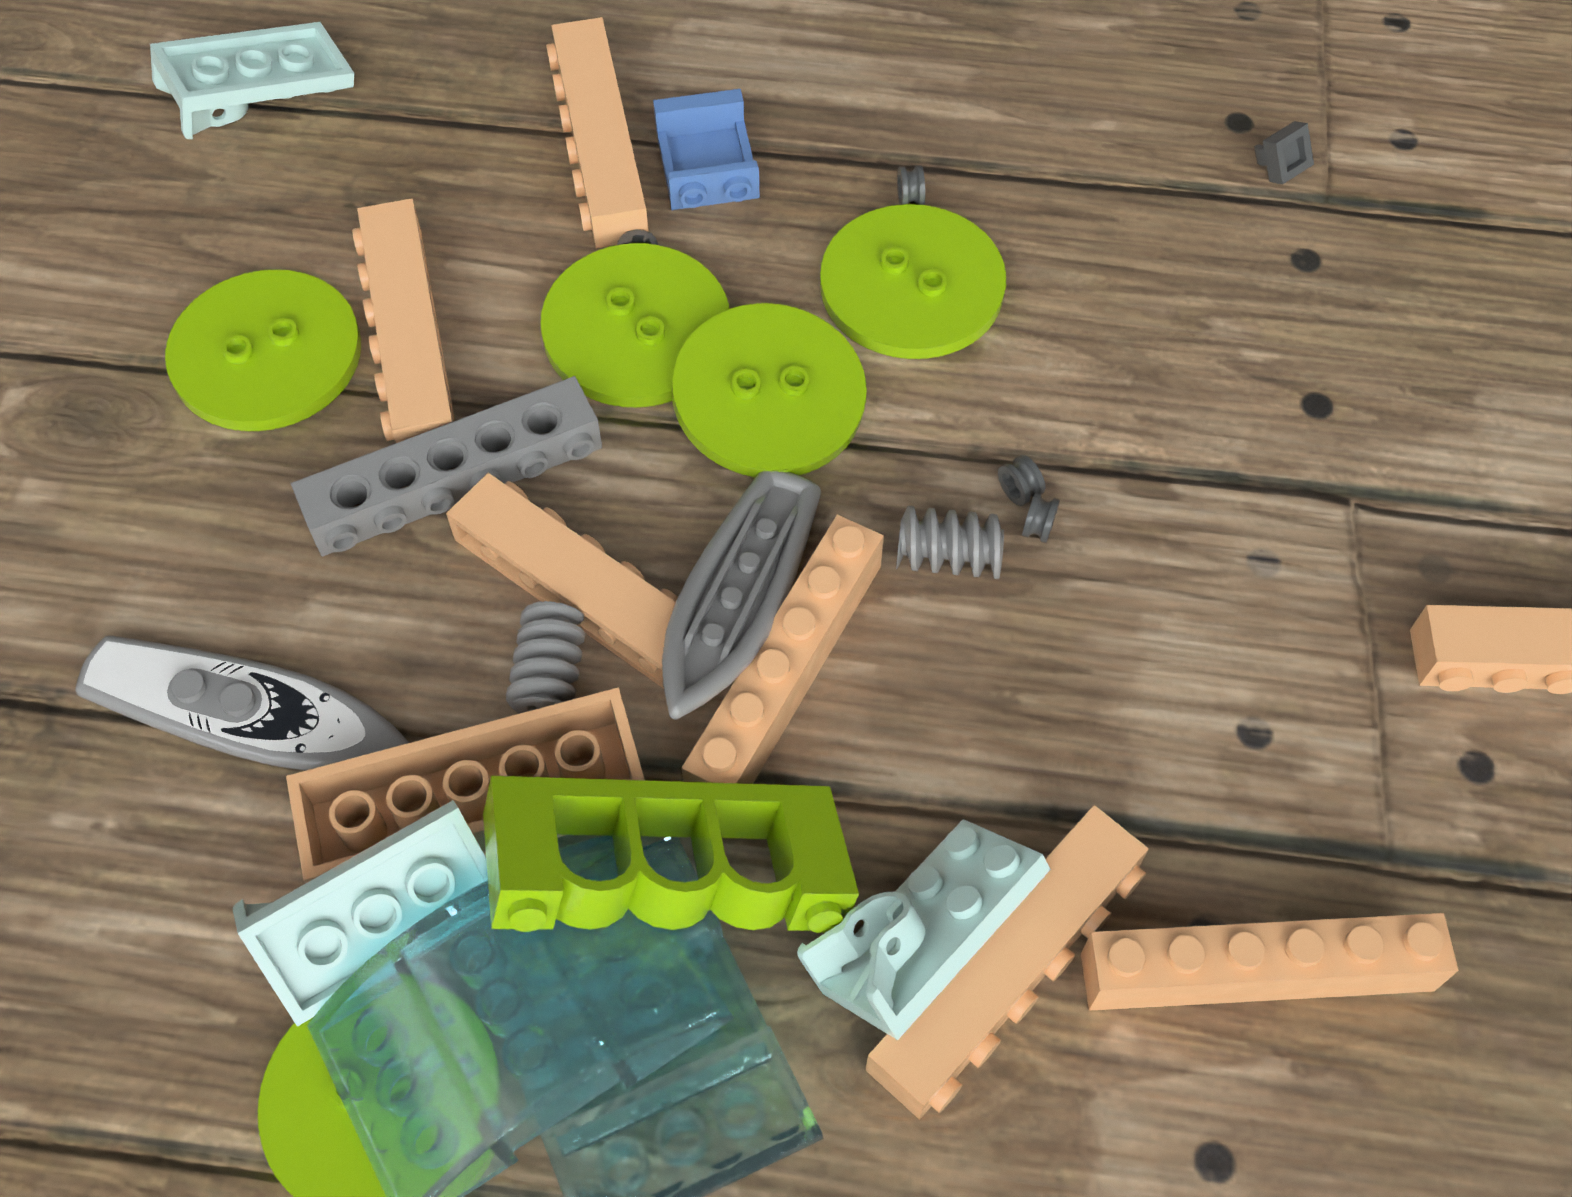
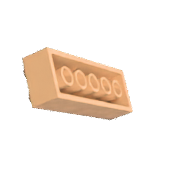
(374, 795)

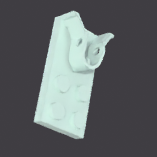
(246, 69)
(348, 914)
(924, 929)

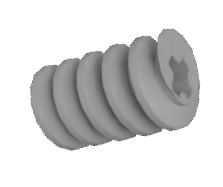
(951, 542)
(545, 656)

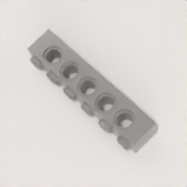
(425, 460)

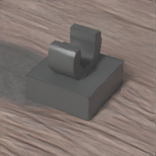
(1286, 152)

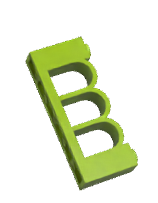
(534, 886)

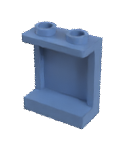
(705, 149)

